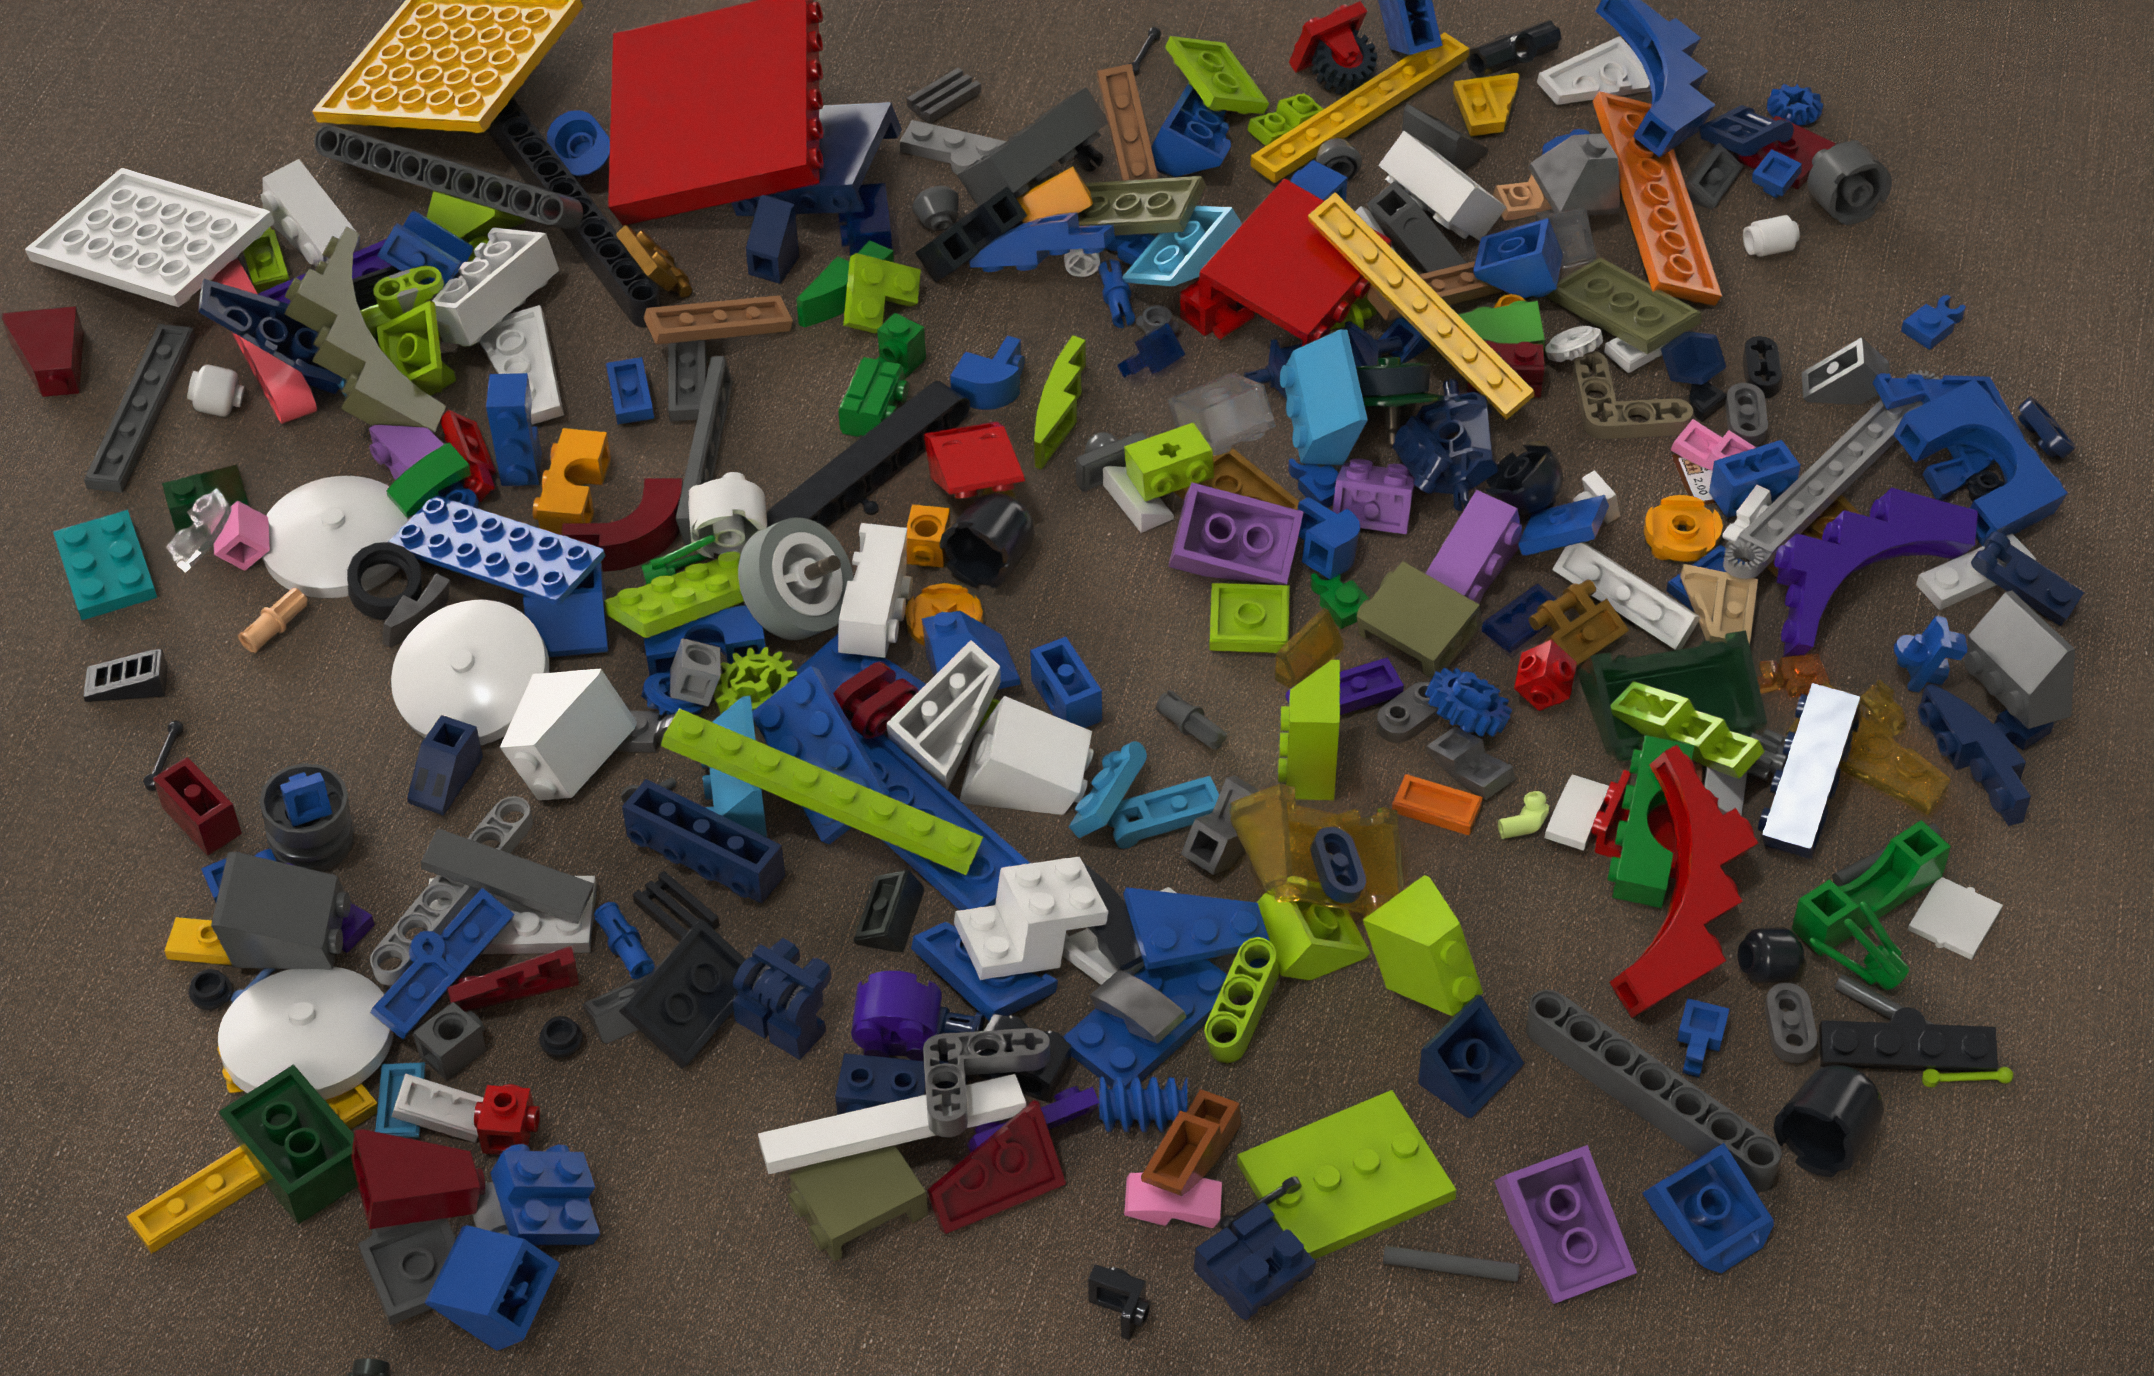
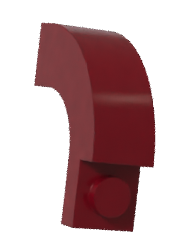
(639, 535)

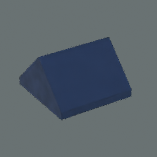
(1468, 1059)

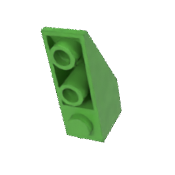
(1508, 324)

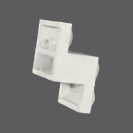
(1030, 917)

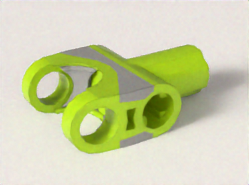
(401, 294)

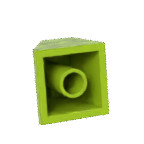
(1423, 949)

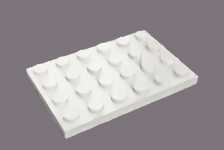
(150, 236)

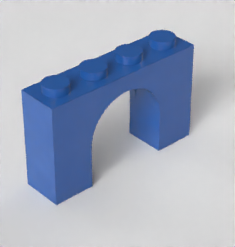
(1973, 419)

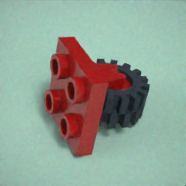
(1335, 49)

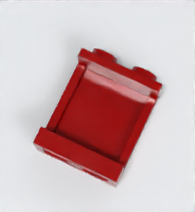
(1606, 824)

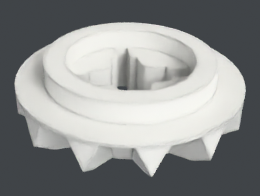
(1574, 343)

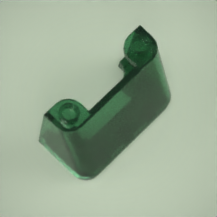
(1712, 676)

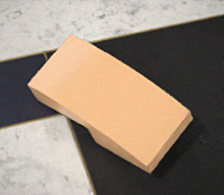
(1521, 199)

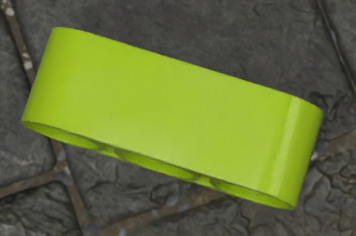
(1242, 981)

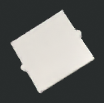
(1955, 917)

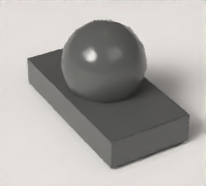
(1102, 451)

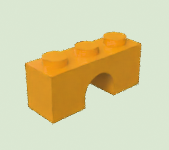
(575, 460)

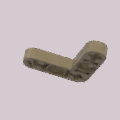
(1615, 413)

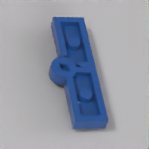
(441, 962)

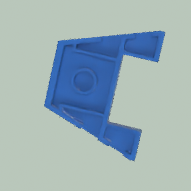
(1967, 460)

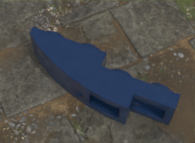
(1976, 742)

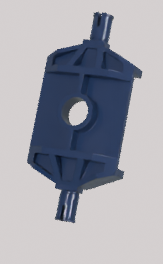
(1364, 350)
(1470, 448)

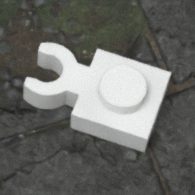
(1750, 510)

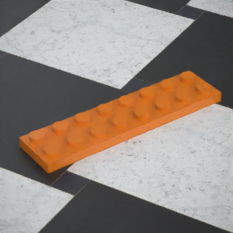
(1657, 206)

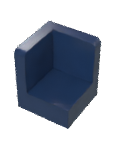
(1693, 358)

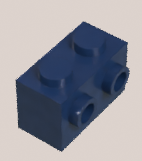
(877, 1081)

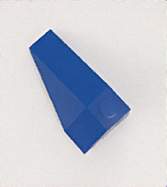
(1190, 137)

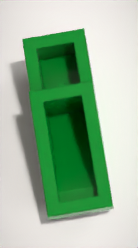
(827, 293)

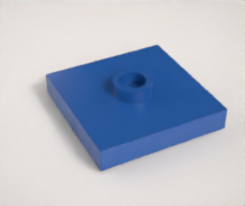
(1563, 525)

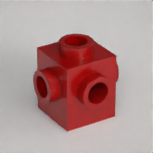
(1545, 675)
(505, 1118)

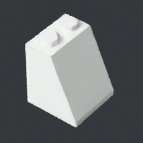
(565, 731)
(1027, 761)

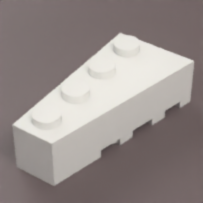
(493, 284)

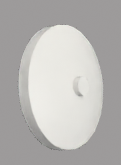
(323, 527)
(468, 666)
(305, 1020)

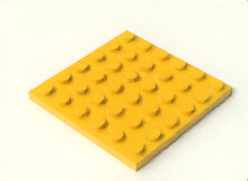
(446, 63)

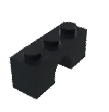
(971, 234)

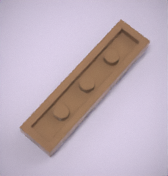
(1126, 123)
(1451, 284)
(717, 319)

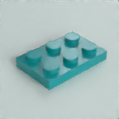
(104, 565)

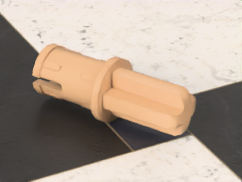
(273, 620)

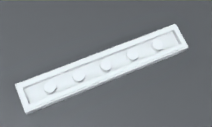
(882, 1126)

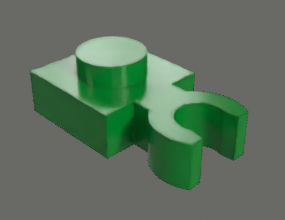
(1339, 598)

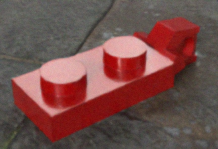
(468, 441)

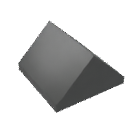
(1443, 138)

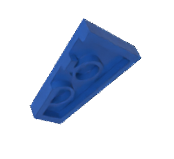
(1189, 927)
(1003, 995)

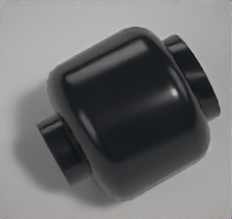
(1770, 955)

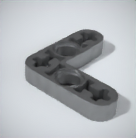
(965, 1061)

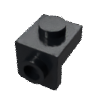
(1121, 1293)

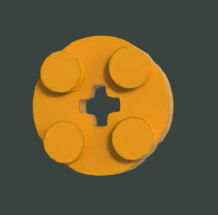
(1684, 546)

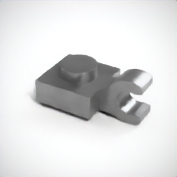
(647, 732)

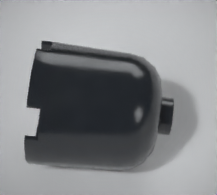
(988, 539)
(1830, 1119)

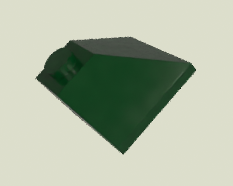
(184, 492)

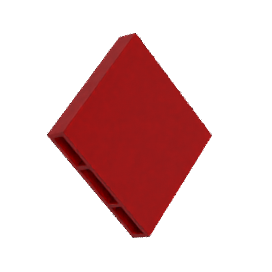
(715, 109)

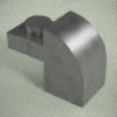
(1212, 838)

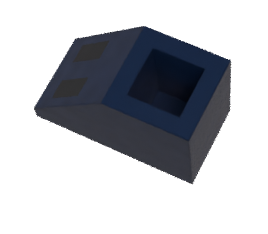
(444, 764)

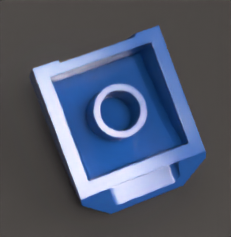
(1712, 1210)

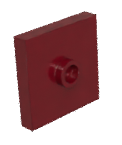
(1800, 148)

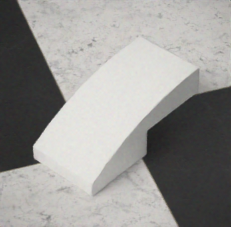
(1576, 812)

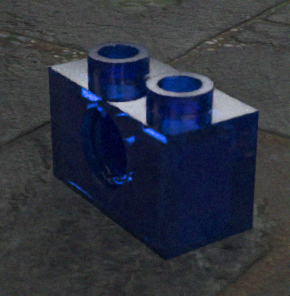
(867, 225)

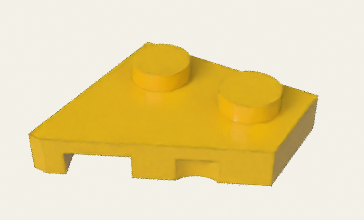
(1486, 102)

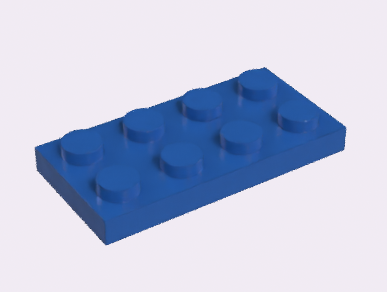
(811, 726)
(1108, 1048)

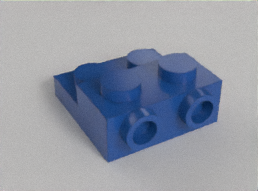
(546, 1195)

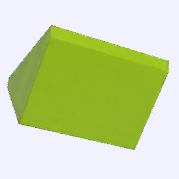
(414, 346)

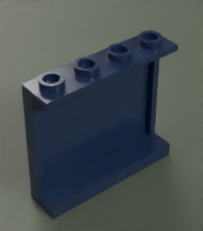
(848, 148)

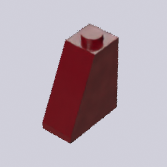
(48, 347)
(413, 1179)

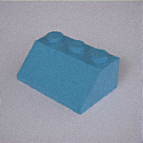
(1324, 399)
(730, 795)

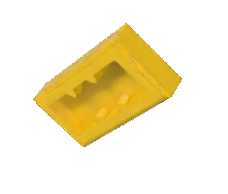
(195, 942)

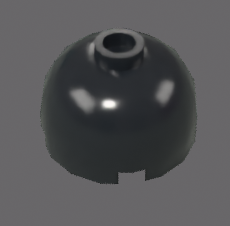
(1528, 479)

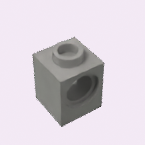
(695, 672)

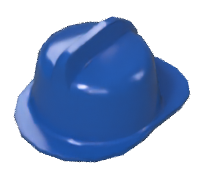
(579, 142)

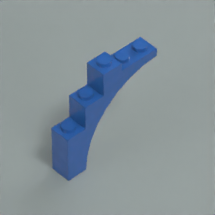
(1673, 75)

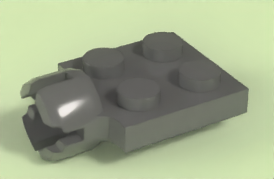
(405, 1264)

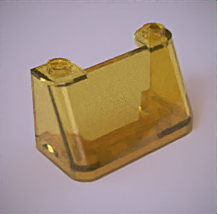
(1279, 842)

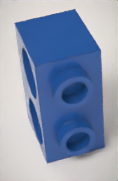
(1737, 475)

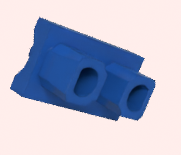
(1926, 653)

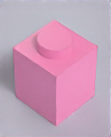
(243, 537)

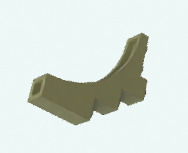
(347, 348)

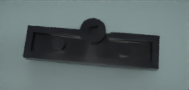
(1908, 1044)

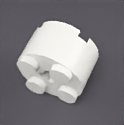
(728, 510)

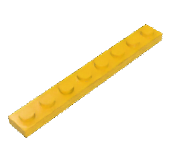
(1358, 108)
(1421, 306)

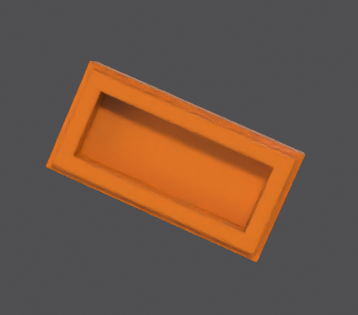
(1437, 804)

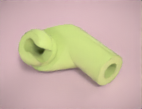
(1529, 819)

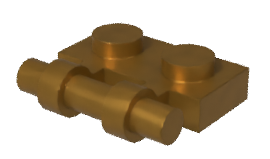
(654, 261)
(1586, 634)

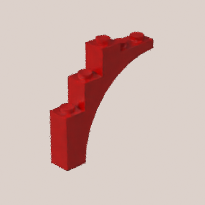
(1702, 890)

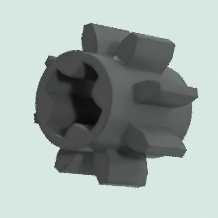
(1772, 757)

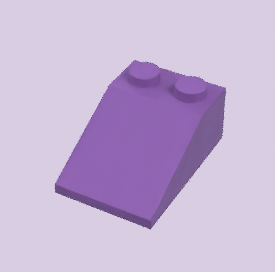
(1235, 537)
(1566, 1224)

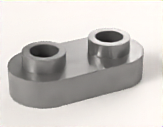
(1747, 412)
(1414, 713)
(1790, 1026)

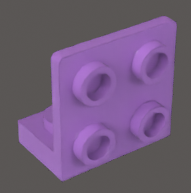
(1375, 494)

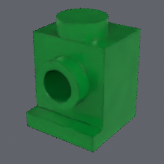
(902, 343)

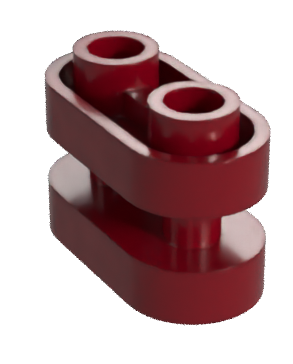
(873, 698)

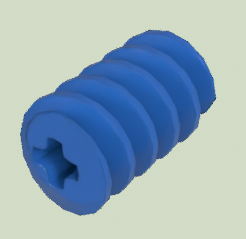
(1140, 1103)

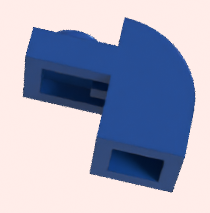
(988, 381)
(1328, 538)

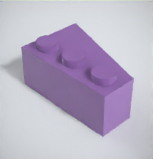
(1478, 546)

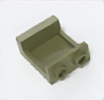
(1420, 617)
(855, 1195)

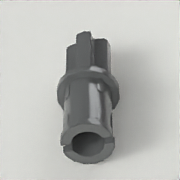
(1190, 719)

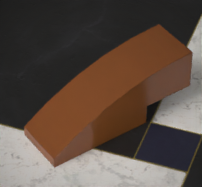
(1193, 1143)

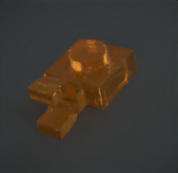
(1792, 674)

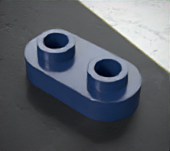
(2053, 438)
(1340, 871)

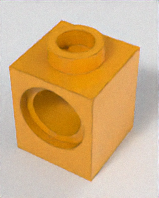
(924, 534)

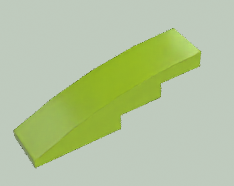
(1059, 401)
(1675, 719)

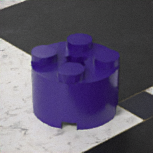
(895, 1015)

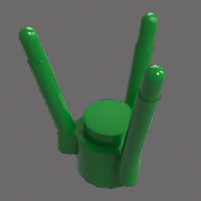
(666, 567)
(1882, 961)

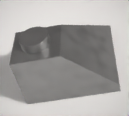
(1580, 174)

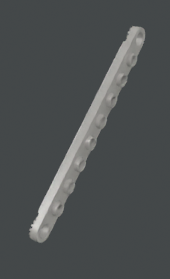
(1816, 488)

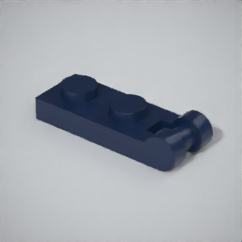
(1421, 454)
(2026, 578)

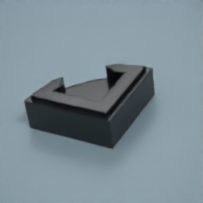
(1706, 400)

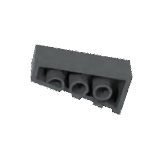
(1036, 148)

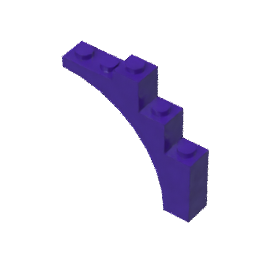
(1896, 527)

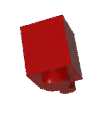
(1212, 315)

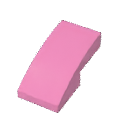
(1704, 446)
(1158, 1206)

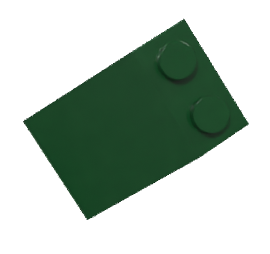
(294, 1143)

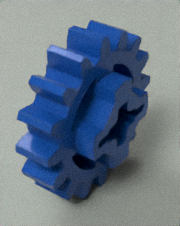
(1468, 702)

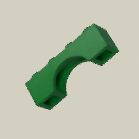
(1644, 864)
(1904, 869)

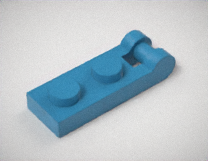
(1108, 789)
(1162, 811)

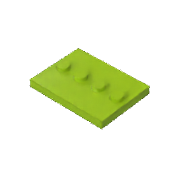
(1355, 1173)

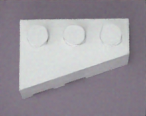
(302, 211)
(877, 594)

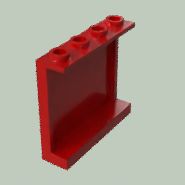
(1286, 267)

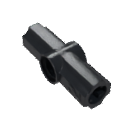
(1514, 49)

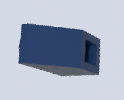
(772, 240)

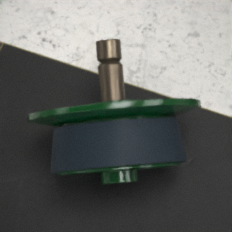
(1395, 385)

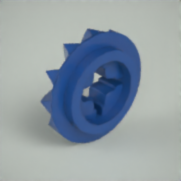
(1799, 113)
(657, 693)

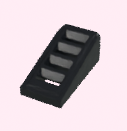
(148, 681)

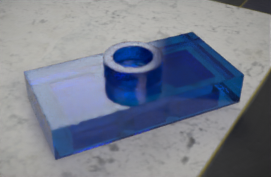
(1511, 624)

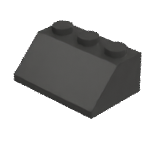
(2022, 662)

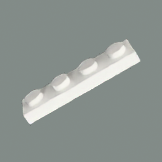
(1628, 594)

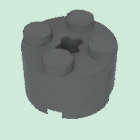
(1848, 181)

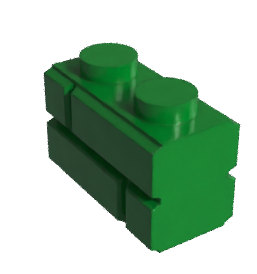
(872, 396)

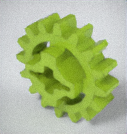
(752, 676)

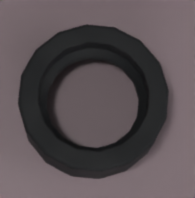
(382, 554)

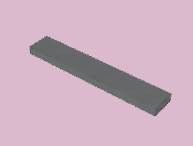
(139, 408)
(706, 437)

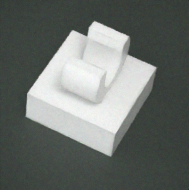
(1596, 486)

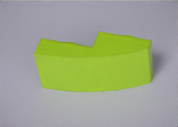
(1288, 115)

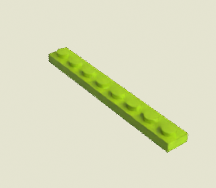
(822, 791)

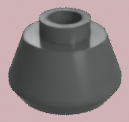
(1340, 157)
(937, 207)

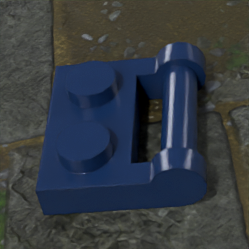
(1745, 131)

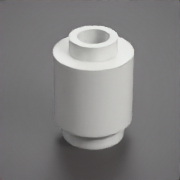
(1771, 236)

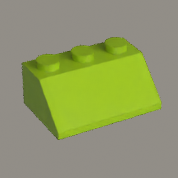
(1312, 735)

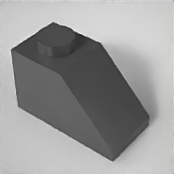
(1845, 375)

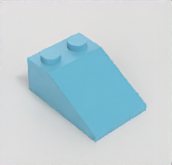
(1181, 255)

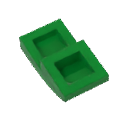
(426, 478)

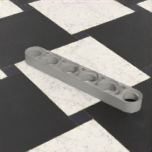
(460, 894)

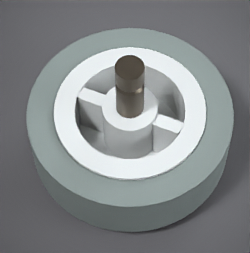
(794, 578)

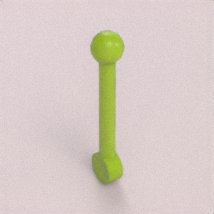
(1932, 1077)

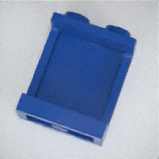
(425, 244)

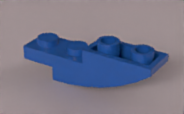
(1031, 241)

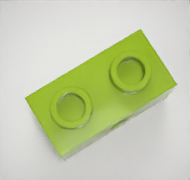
(1169, 461)

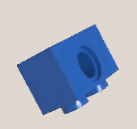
(1066, 683)

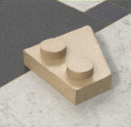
(1720, 600)

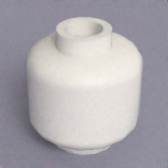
(215, 390)

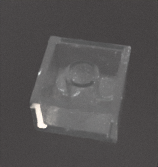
(1225, 411)

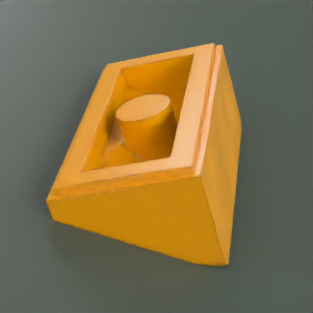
(1056, 196)

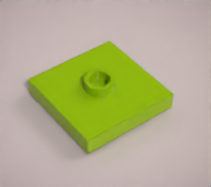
(1249, 617)

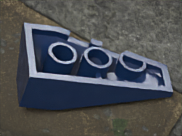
(264, 325)

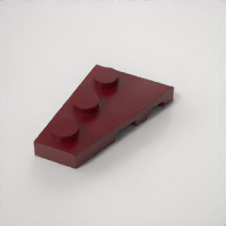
(519, 981)
(999, 1173)

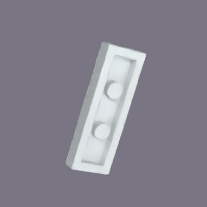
(1958, 579)

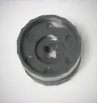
(316, 843)

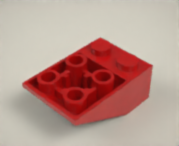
(972, 459)

